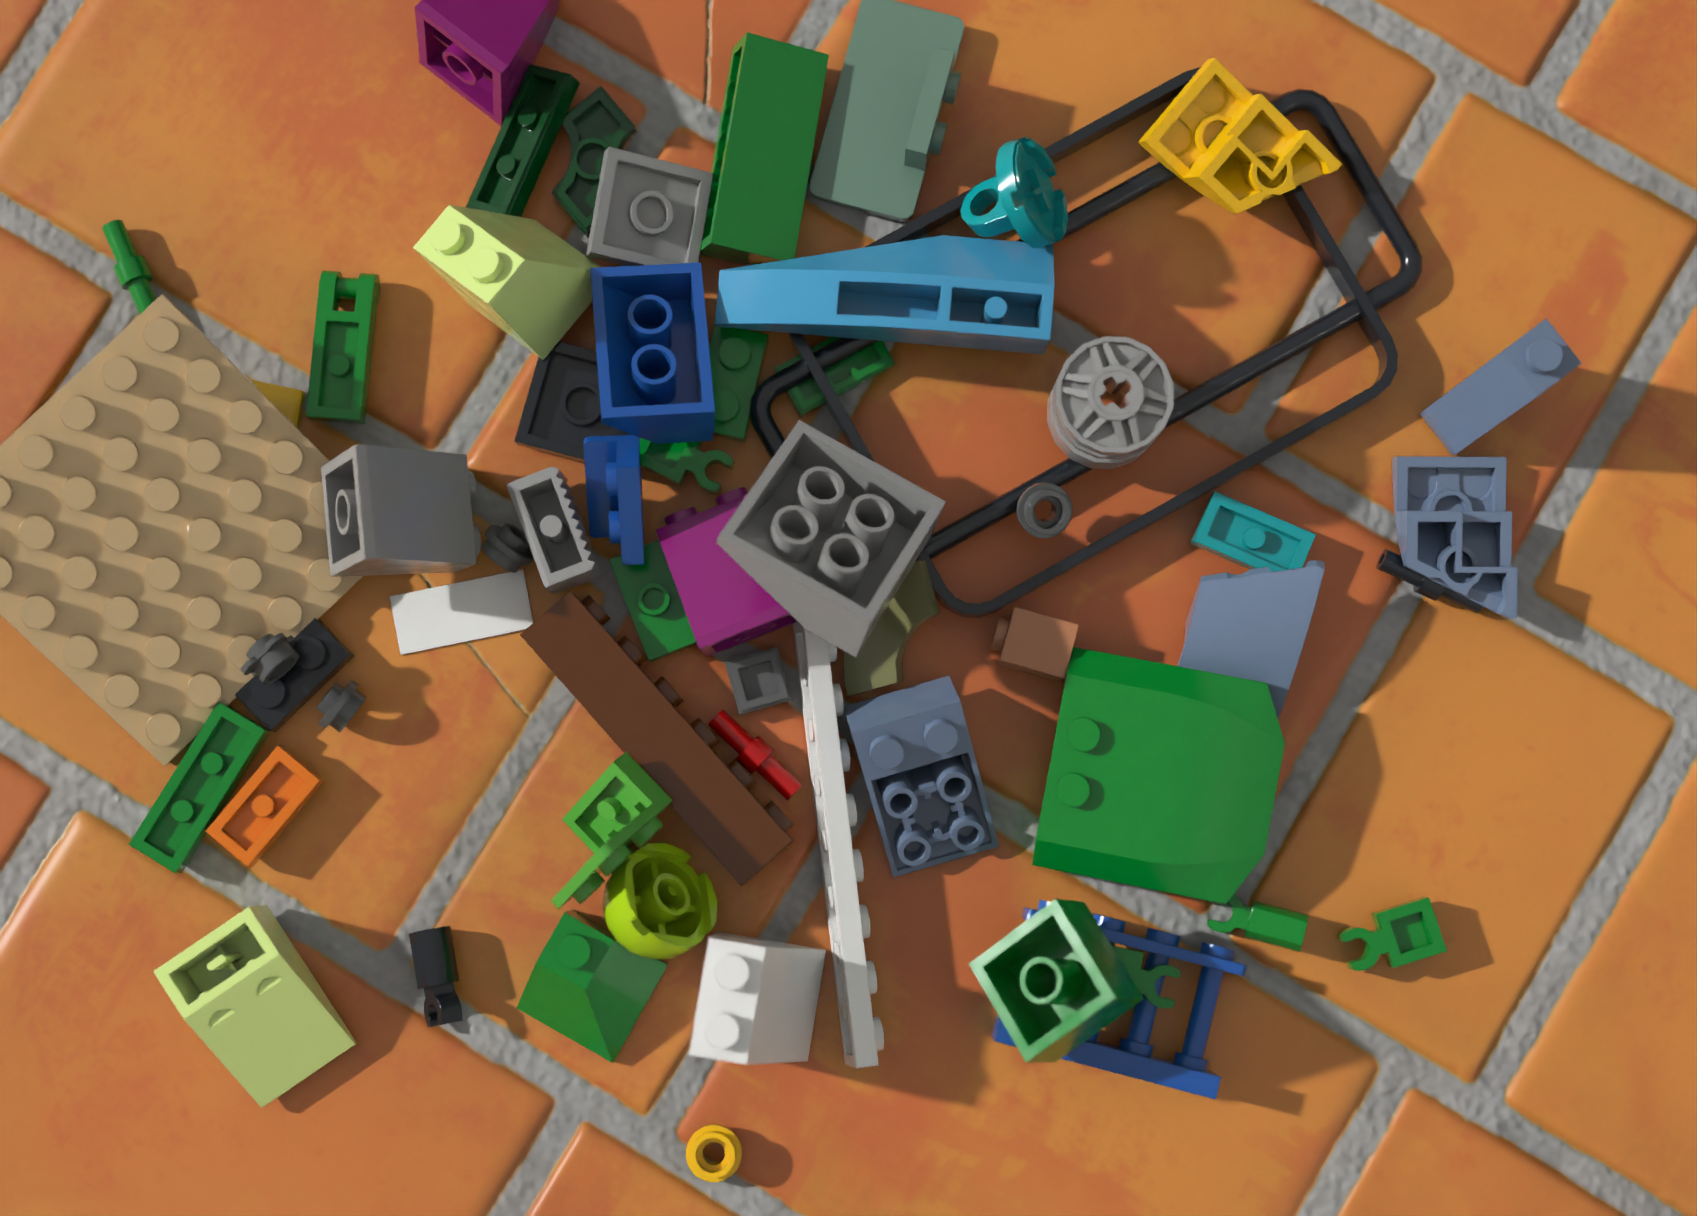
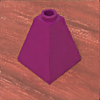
(483, 46)

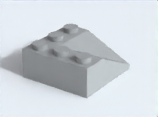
(830, 535)

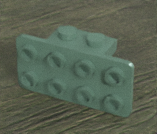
(888, 108)

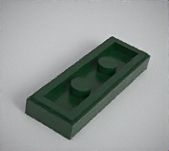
(524, 141)

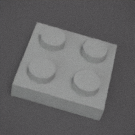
(648, 211)

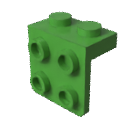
(608, 819)

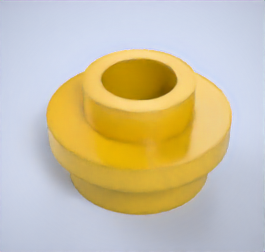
(709, 1170)

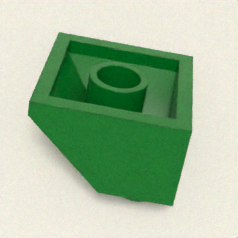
(589, 985)

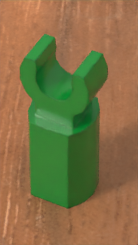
(1265, 924)

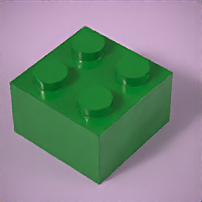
(1055, 981)

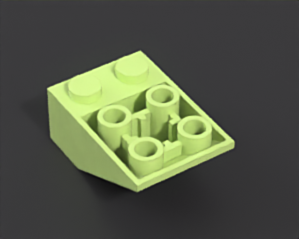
(256, 1004)

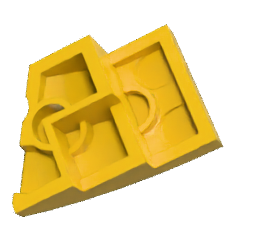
(1233, 142)

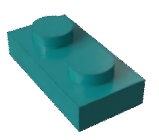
(1250, 536)

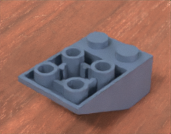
(921, 775)

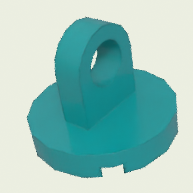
(1022, 196)

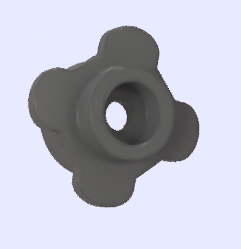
(271, 657)

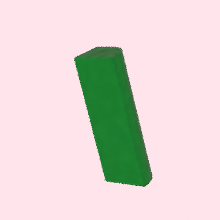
(763, 151)

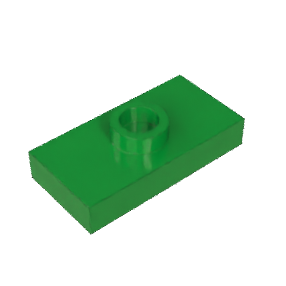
(842, 376)
(654, 603)

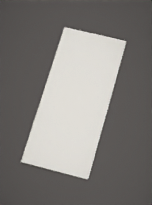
(461, 612)

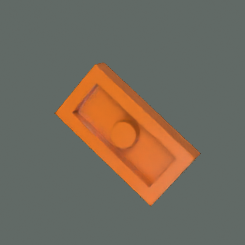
(265, 806)

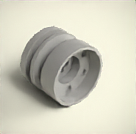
(1110, 434)

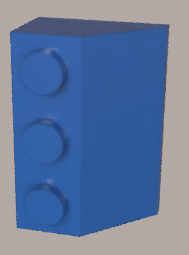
(653, 351)

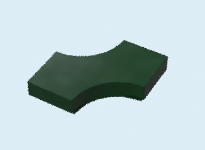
(591, 129)

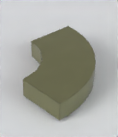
(882, 654)

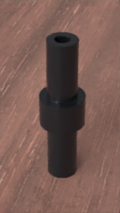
(1393, 565)

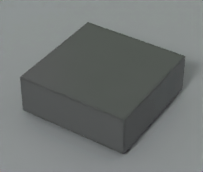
(758, 681)

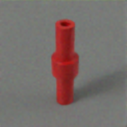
(755, 754)

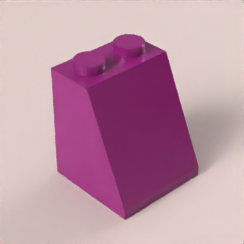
(716, 592)

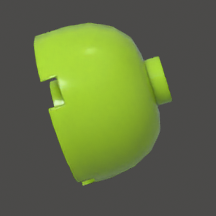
(659, 903)

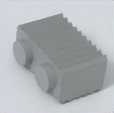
(554, 530)

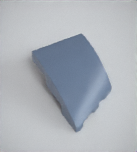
(1457, 526)
(1252, 625)

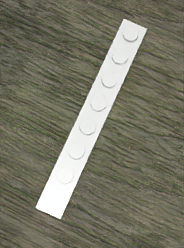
(840, 863)

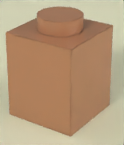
(1034, 643)

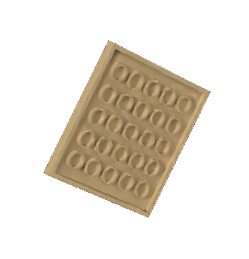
(161, 529)

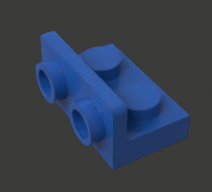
(615, 493)

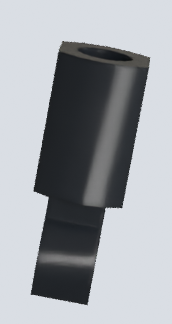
(436, 973)

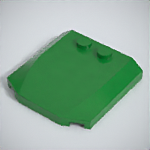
(1160, 776)

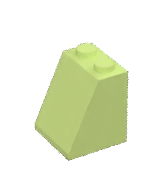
(511, 273)

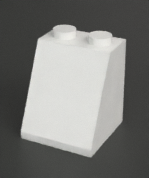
(756, 1000)

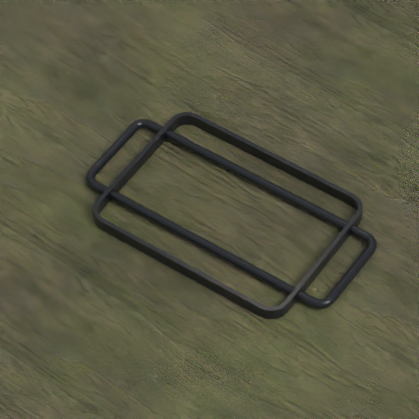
(1360, 307)

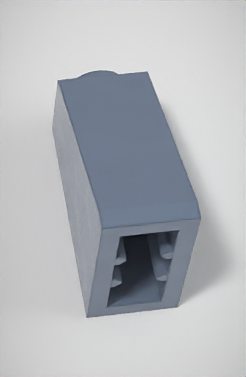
(1500, 387)

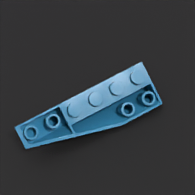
(903, 292)

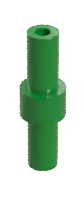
(130, 268)

